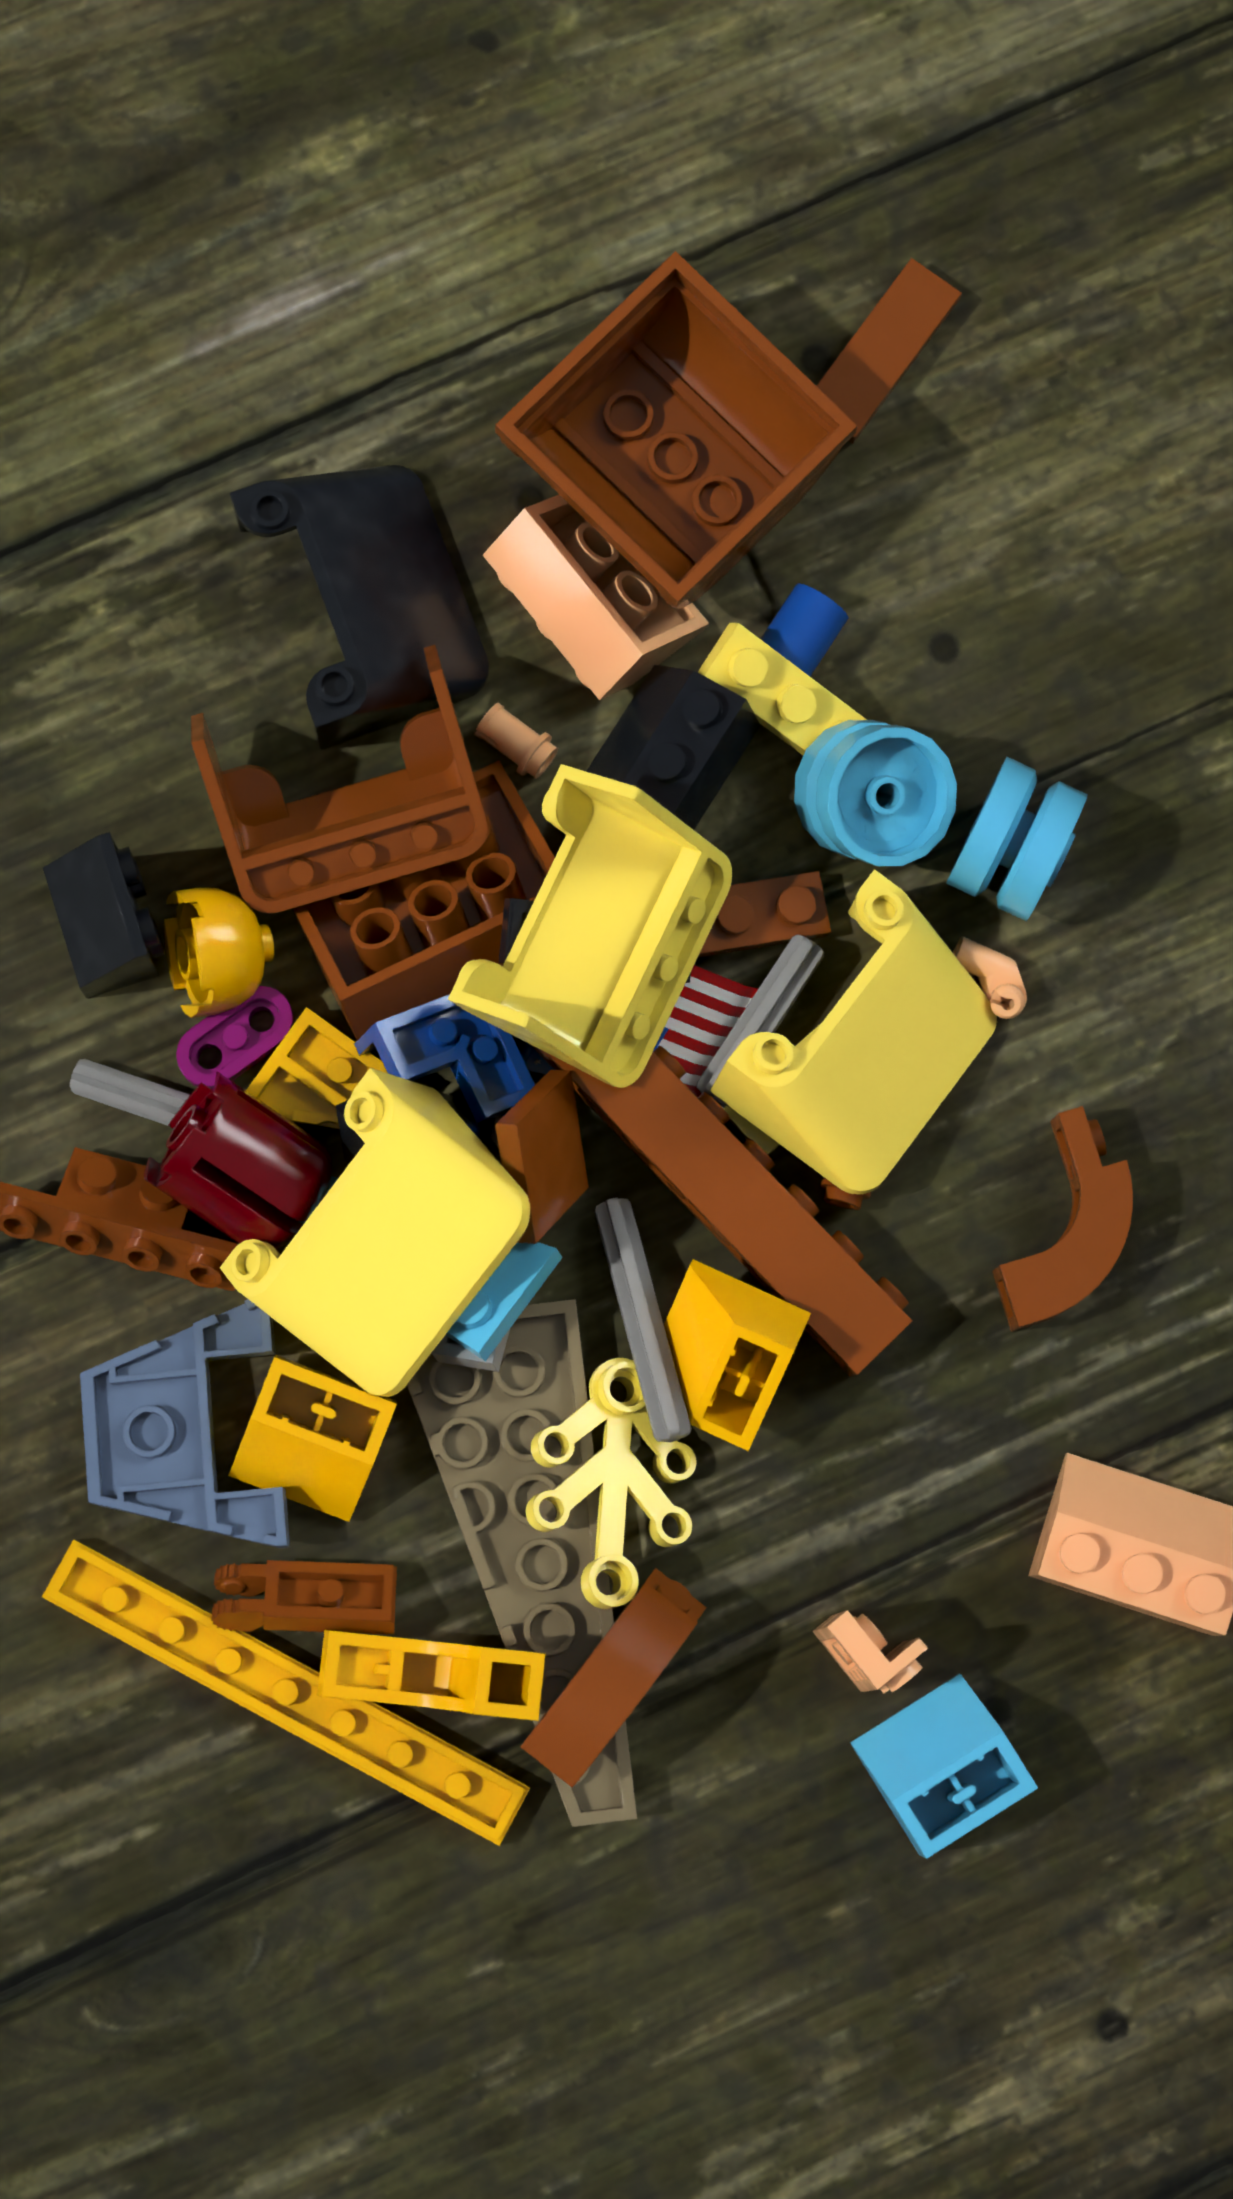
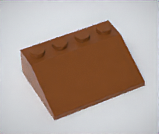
(414, 933)

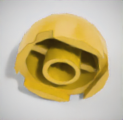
(215, 949)

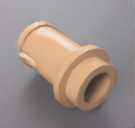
(517, 741)

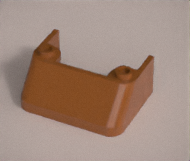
(353, 833)

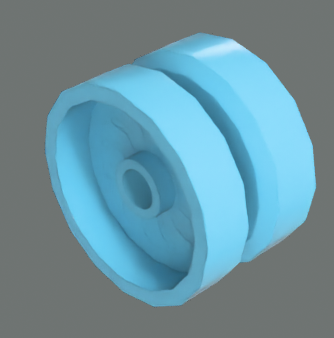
(875, 792)
(1018, 839)

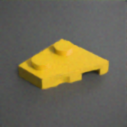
(312, 1072)

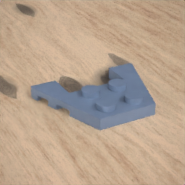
(155, 1432)

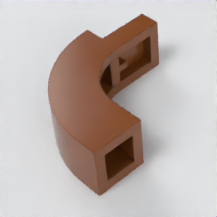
(1093, 1240)
(614, 1677)

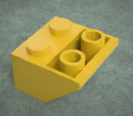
(730, 1350)
(312, 1438)

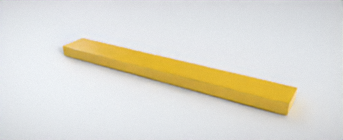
(285, 1692)

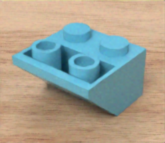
(943, 1766)

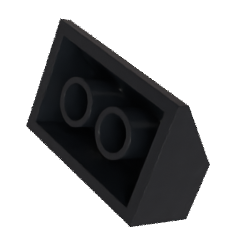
(678, 740)

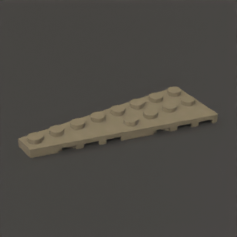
(481, 1442)

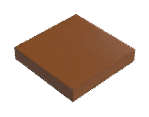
(544, 1151)

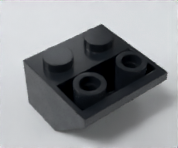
(99, 916)

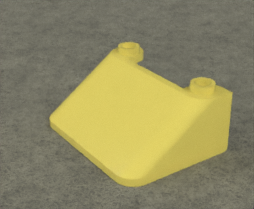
(605, 931)
(876, 1059)
(393, 1240)

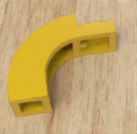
(431, 1674)

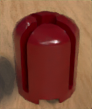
(241, 1165)

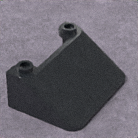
(383, 590)

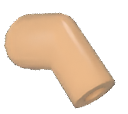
(997, 977)

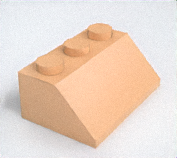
(588, 597)
(1139, 1545)

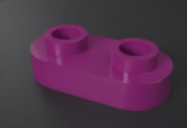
(235, 1038)

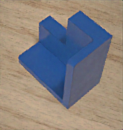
(447, 1036)

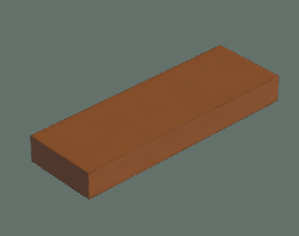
(888, 343)

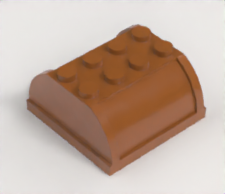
(678, 432)

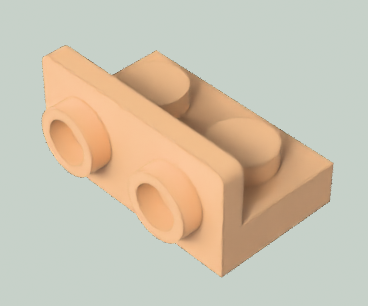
(857, 1647)

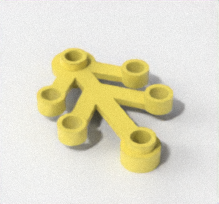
(616, 1472)

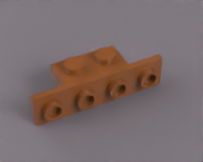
(115, 1215)

